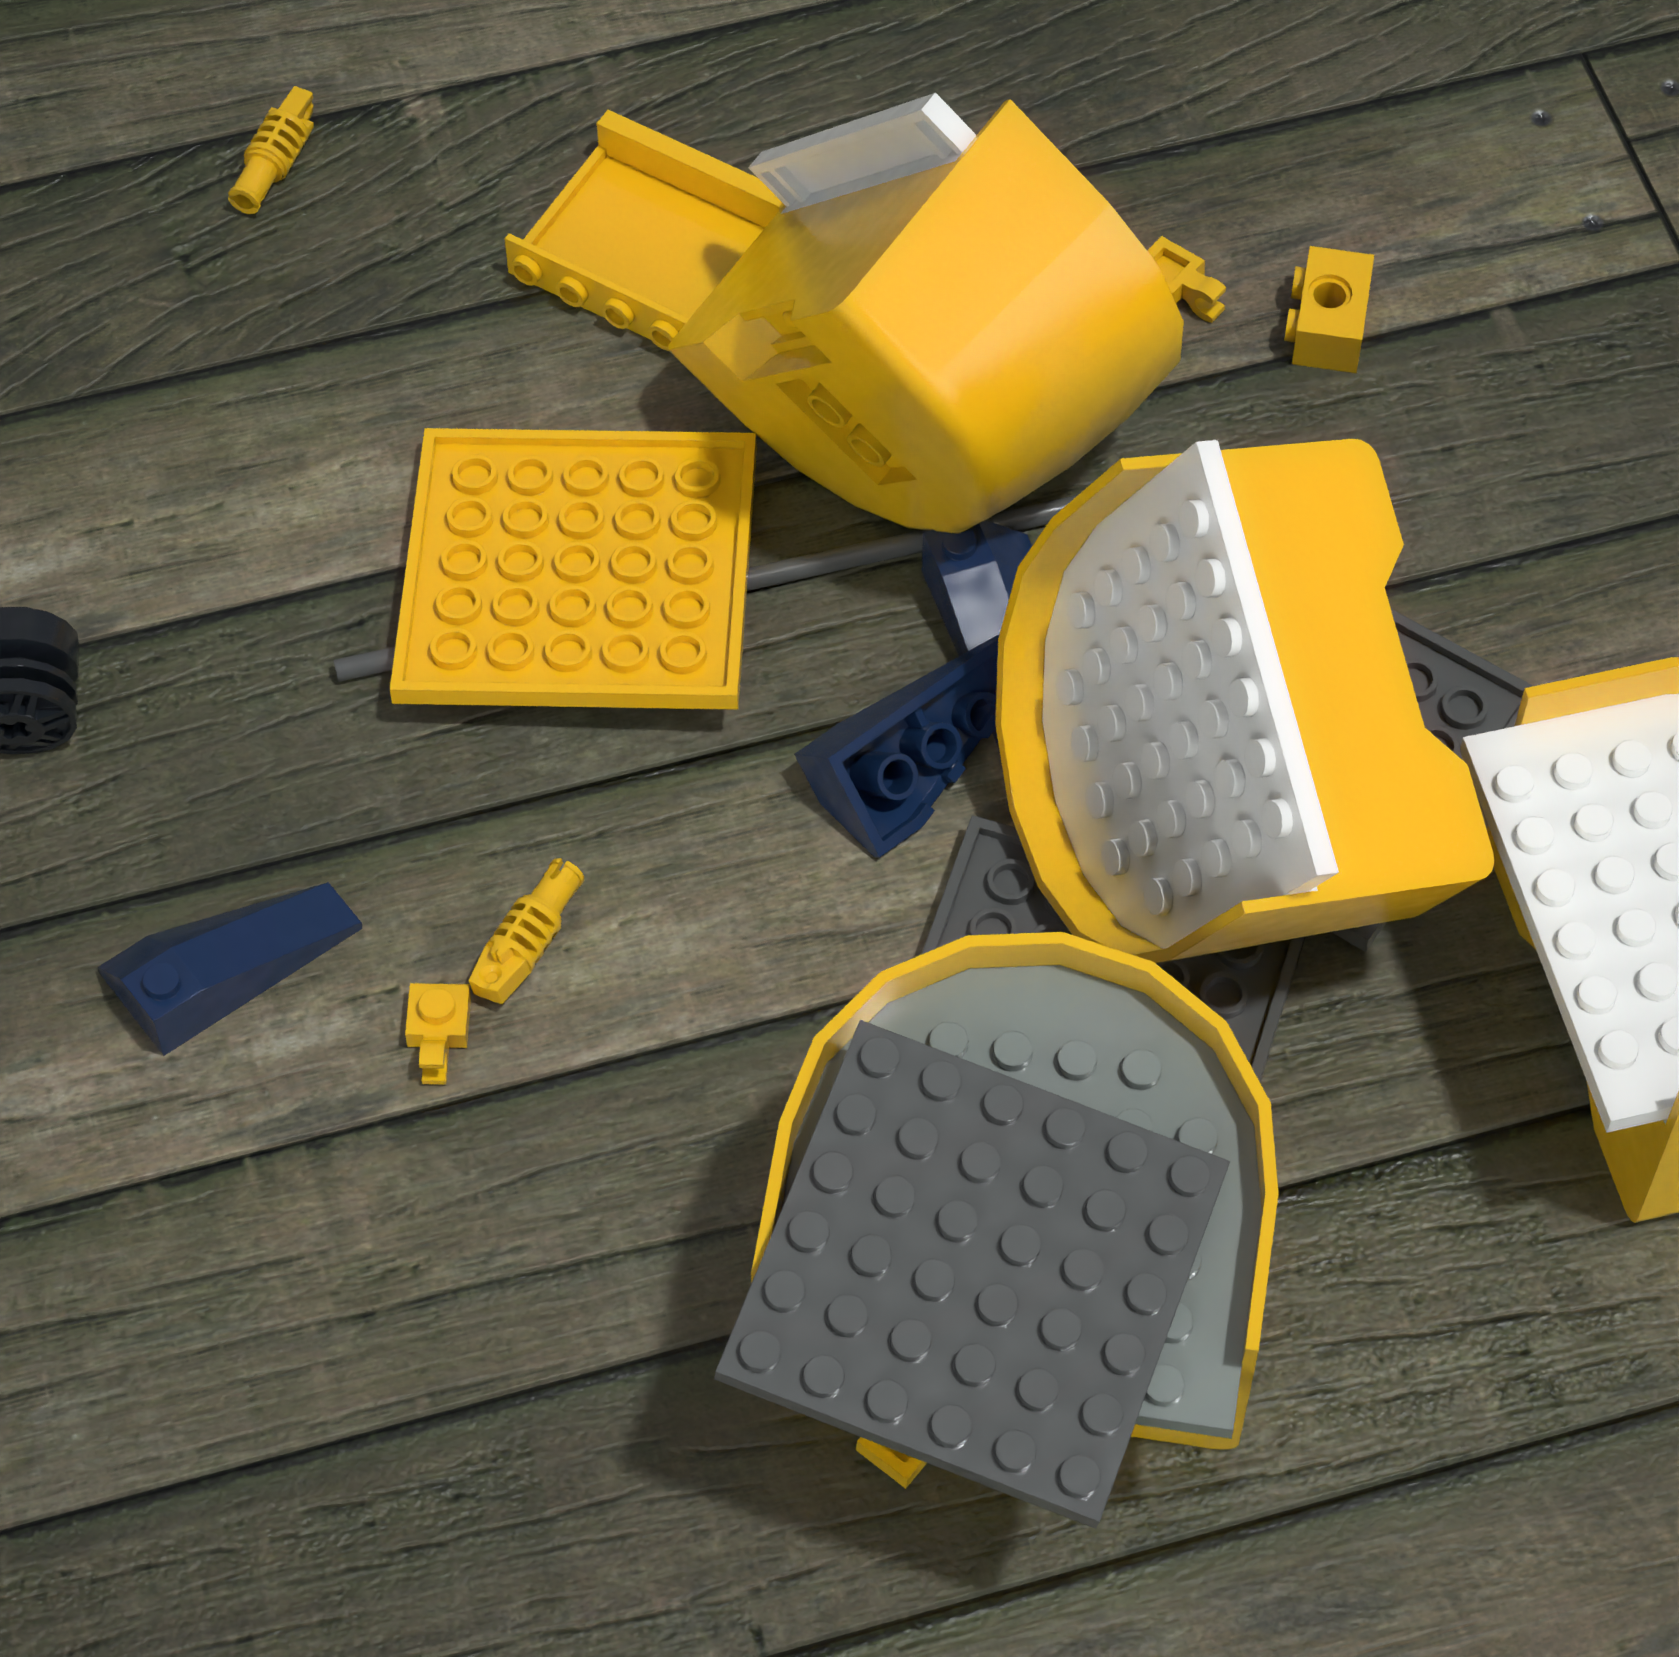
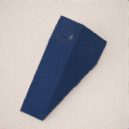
(973, 579)
(900, 753)
(210, 967)

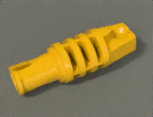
(273, 150)
(525, 934)

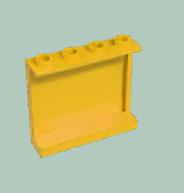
(643, 230)

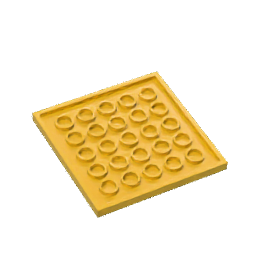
(577, 569)

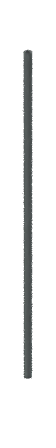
(782, 571)

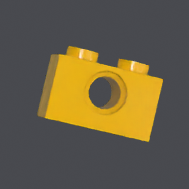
(1331, 309)

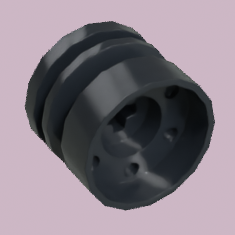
(36, 680)

